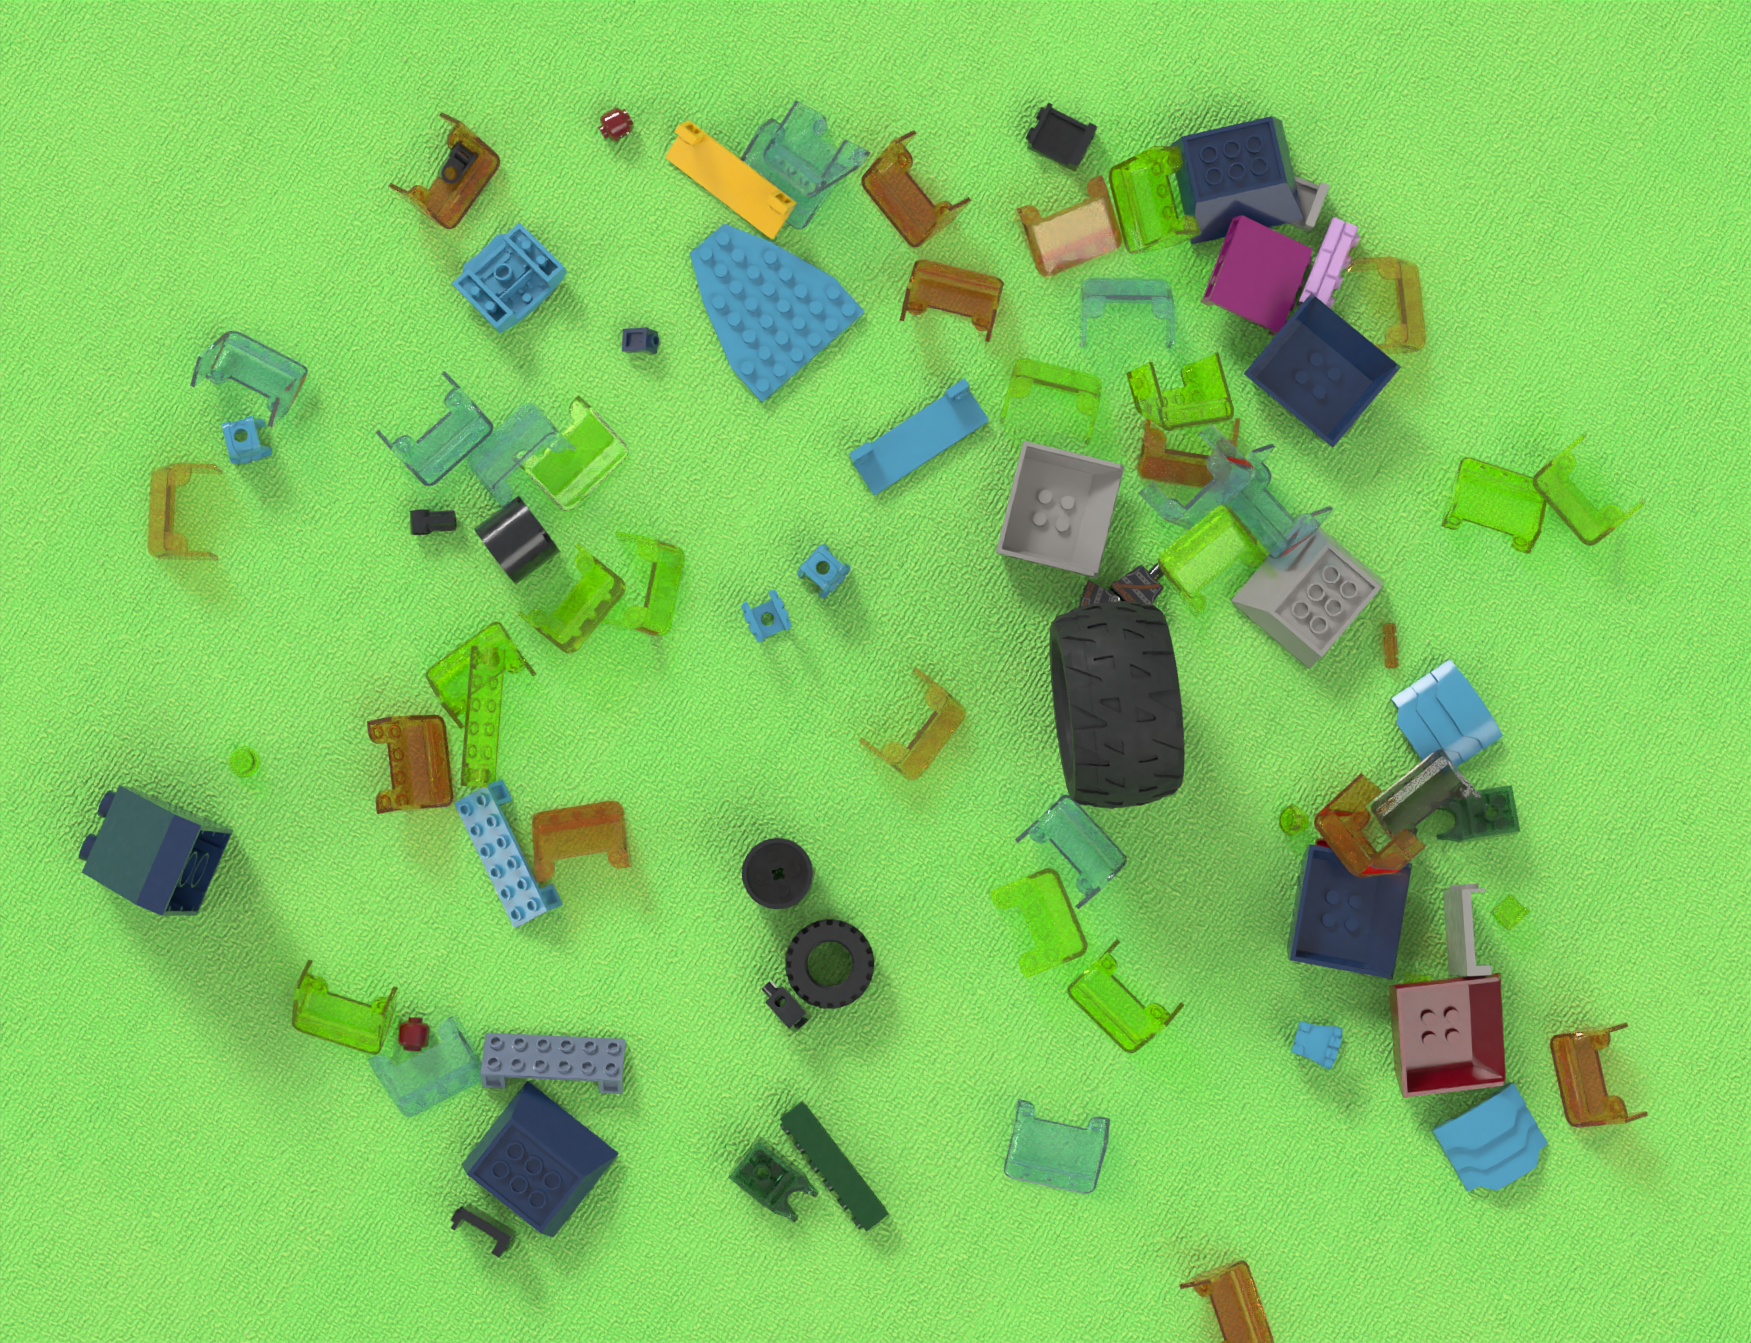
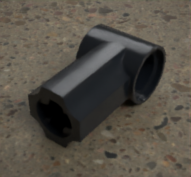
(426, 521)

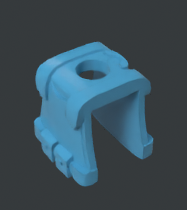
(251, 448)
(828, 581)
(776, 608)
(1317, 1043)

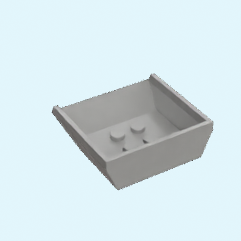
(1060, 509)
(1308, 596)

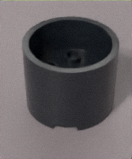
(517, 540)
(760, 880)

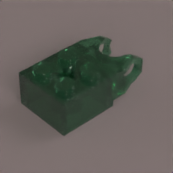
(1471, 816)
(774, 1187)

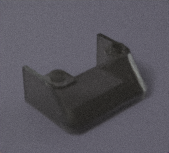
(1421, 794)

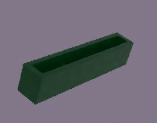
(834, 1166)

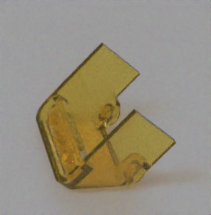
(1410, 333)
(162, 540)
(932, 737)

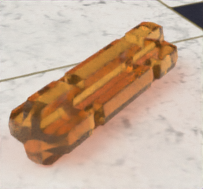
(1390, 645)

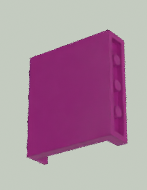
(1257, 274)

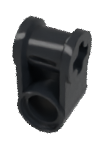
(457, 162)

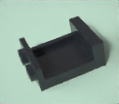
(1060, 137)
(487, 1224)

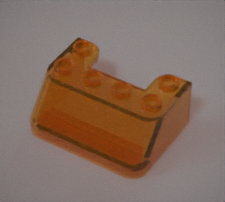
(416, 762)

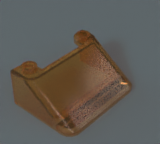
(1072, 233)
(577, 833)

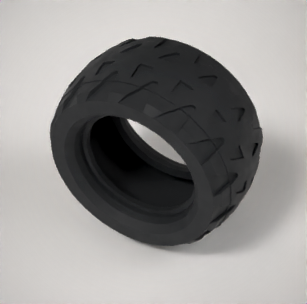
(1117, 704)

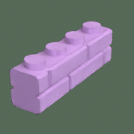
(1329, 261)

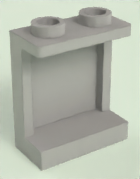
(1311, 201)

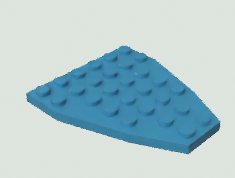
(768, 307)

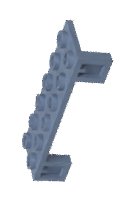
(553, 1059)

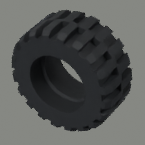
(797, 964)

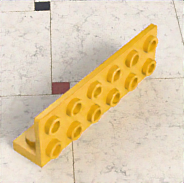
(730, 179)

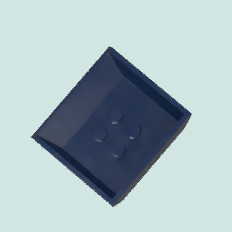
(1236, 174)
(1322, 370)
(1345, 918)
(539, 1160)

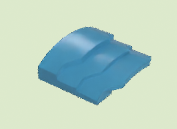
(509, 278)
(1445, 715)
(1492, 1141)

